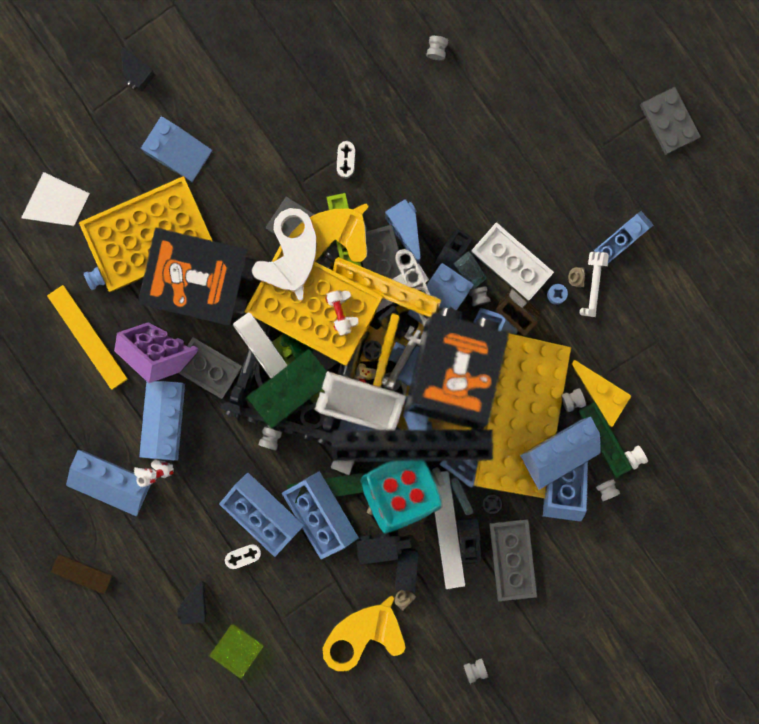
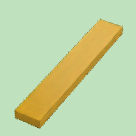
(388, 288)
(87, 337)

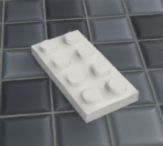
(512, 261)

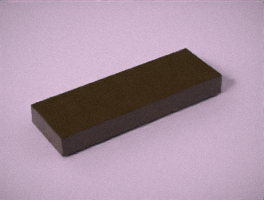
(81, 574)

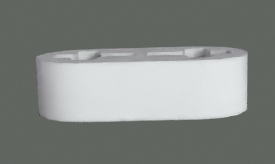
(340, 159)
(240, 552)

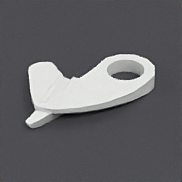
(299, 255)

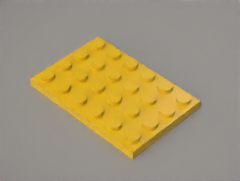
(124, 233)
(313, 318)

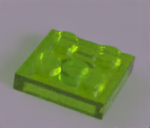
(236, 650)

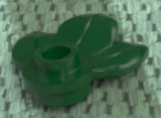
(296, 346)

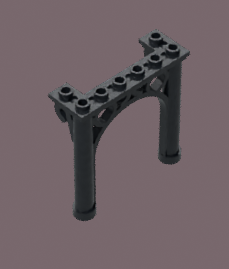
(251, 370)

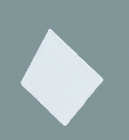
(55, 202)

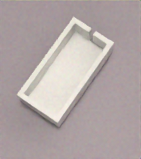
(360, 402)

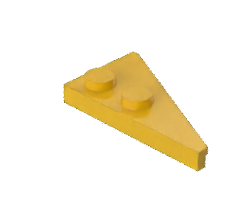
(607, 396)

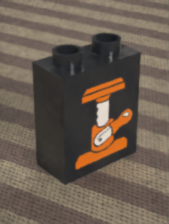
(195, 277)
(457, 369)

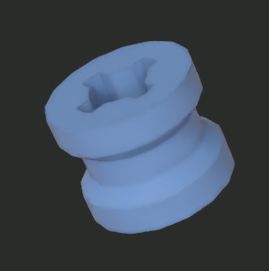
(94, 278)
(554, 294)

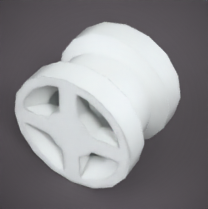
(636, 457)

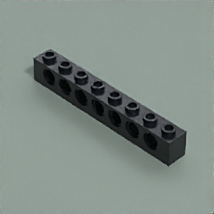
(412, 445)

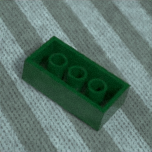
(288, 389)

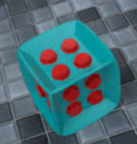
(400, 494)

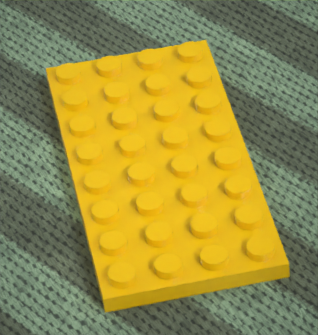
(523, 412)

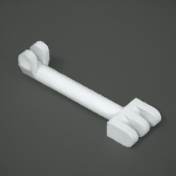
(598, 260)
(413, 341)

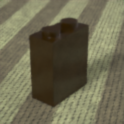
(518, 311)

